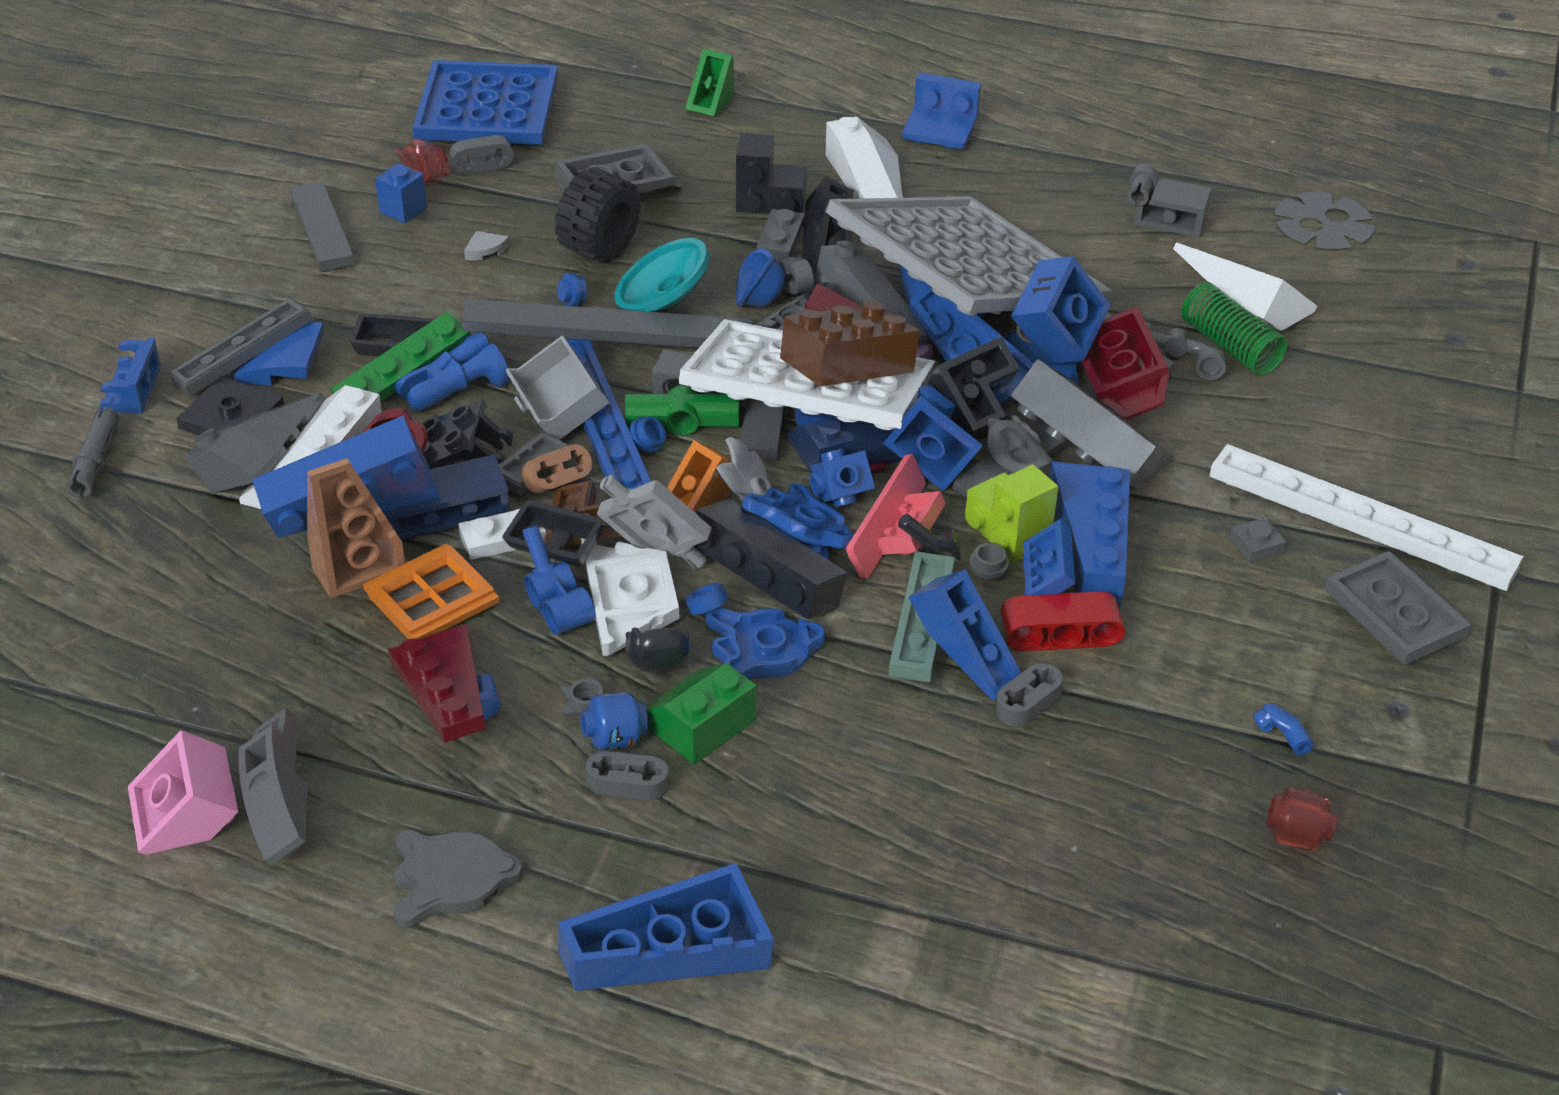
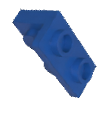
(1049, 560)

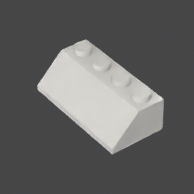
(337, 419)

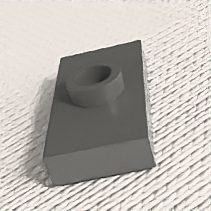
(512, 466)

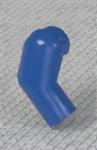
(488, 696)

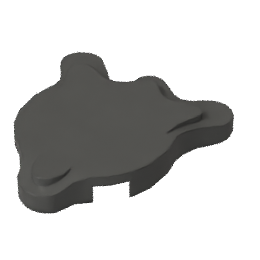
(449, 874)

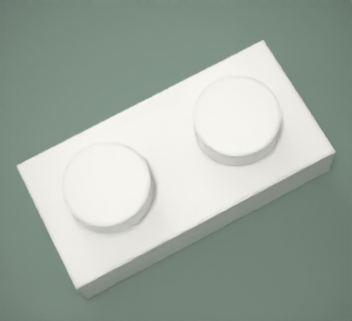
(484, 535)

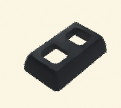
(383, 326)
(564, 526)

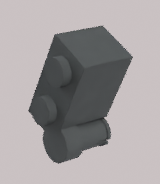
(1168, 203)

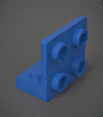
(943, 111)

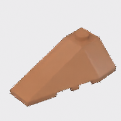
(347, 530)

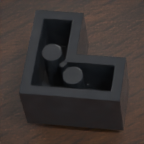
(764, 184)
(970, 384)

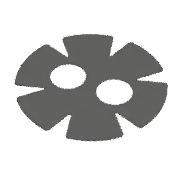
(1333, 233)

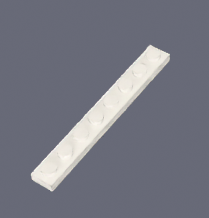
(1367, 517)

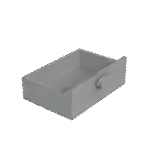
(557, 389)

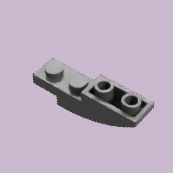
(271, 788)

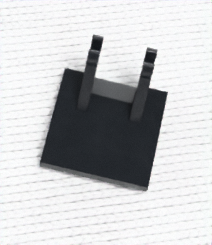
(456, 432)

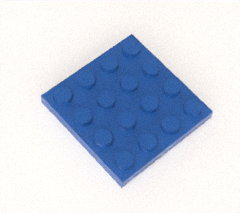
(486, 100)

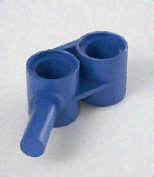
(554, 589)

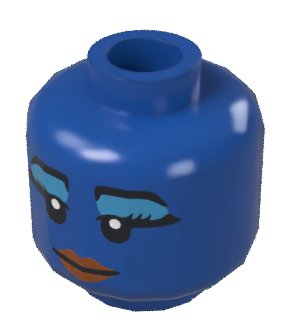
(614, 721)

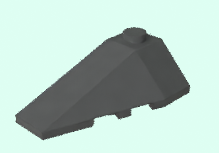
(861, 280)

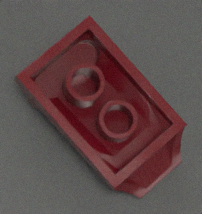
(1127, 365)

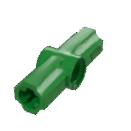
(683, 409)

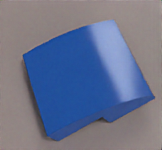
(286, 358)

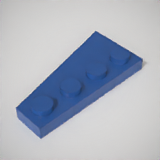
(959, 333)

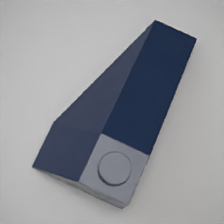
(834, 434)

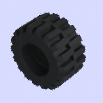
(597, 215)

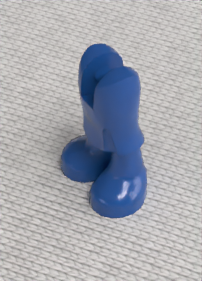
(452, 372)

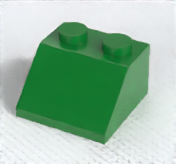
(703, 711)

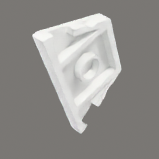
(629, 591)

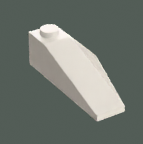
(863, 159)
(1260, 293)

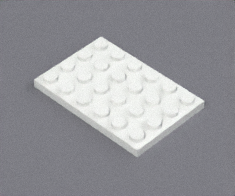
(747, 364)

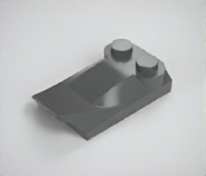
(632, 163)

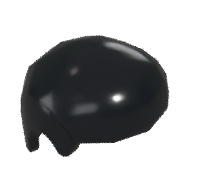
(657, 649)

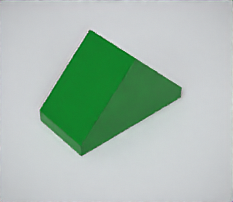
(712, 83)

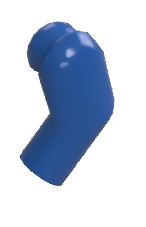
(1289, 725)

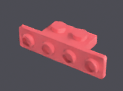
(880, 529)

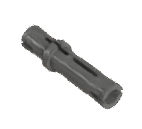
(89, 461)

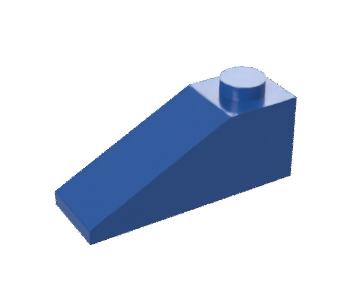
(965, 630)

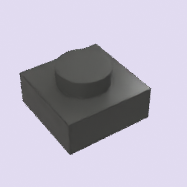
(1257, 540)

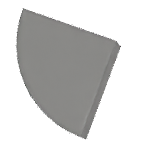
(485, 244)

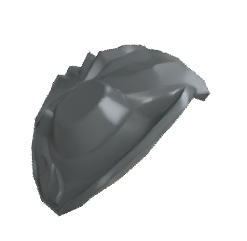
(1015, 444)

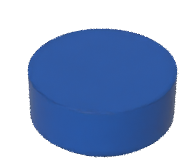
(706, 598)

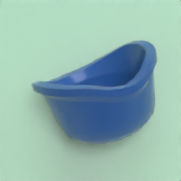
(759, 280)

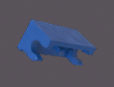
(133, 377)

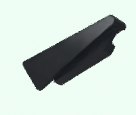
(819, 226)

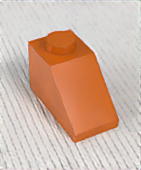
(697, 479)

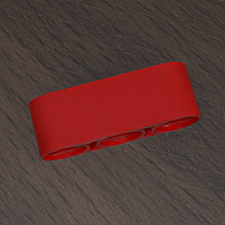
(1062, 621)

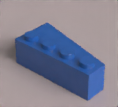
(384, 459)

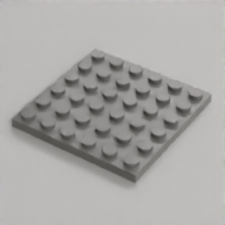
(951, 246)

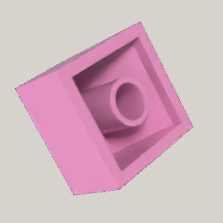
(182, 795)

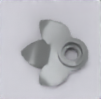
(746, 471)

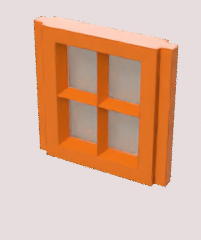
(431, 593)

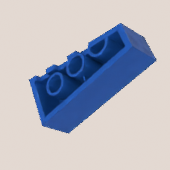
(1096, 509)
(668, 934)

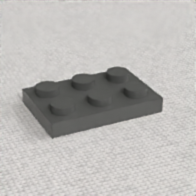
(1397, 607)

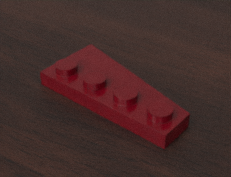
(442, 681)

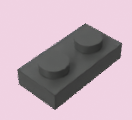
(781, 233)

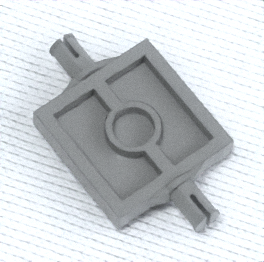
(654, 519)

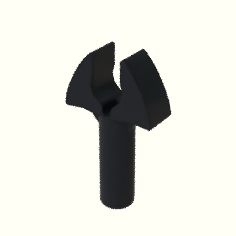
(933, 543)

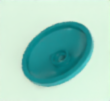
(663, 276)

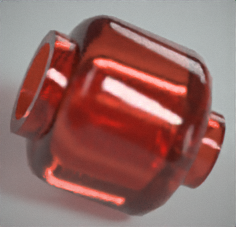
(1300, 819)

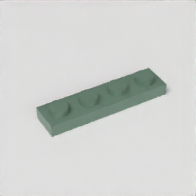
(913, 647)

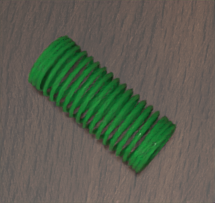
(1250, 338)

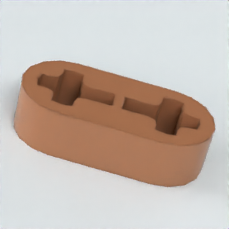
(553, 461)

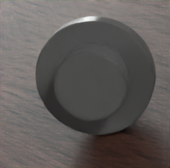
(989, 561)

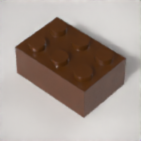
(849, 344)

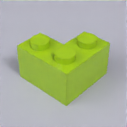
(1012, 508)

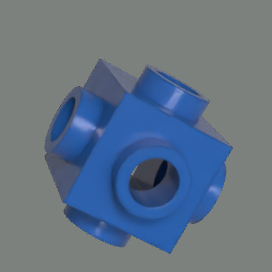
(841, 477)

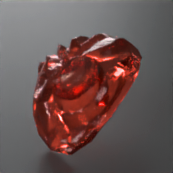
(424, 158)

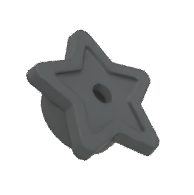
(577, 693)

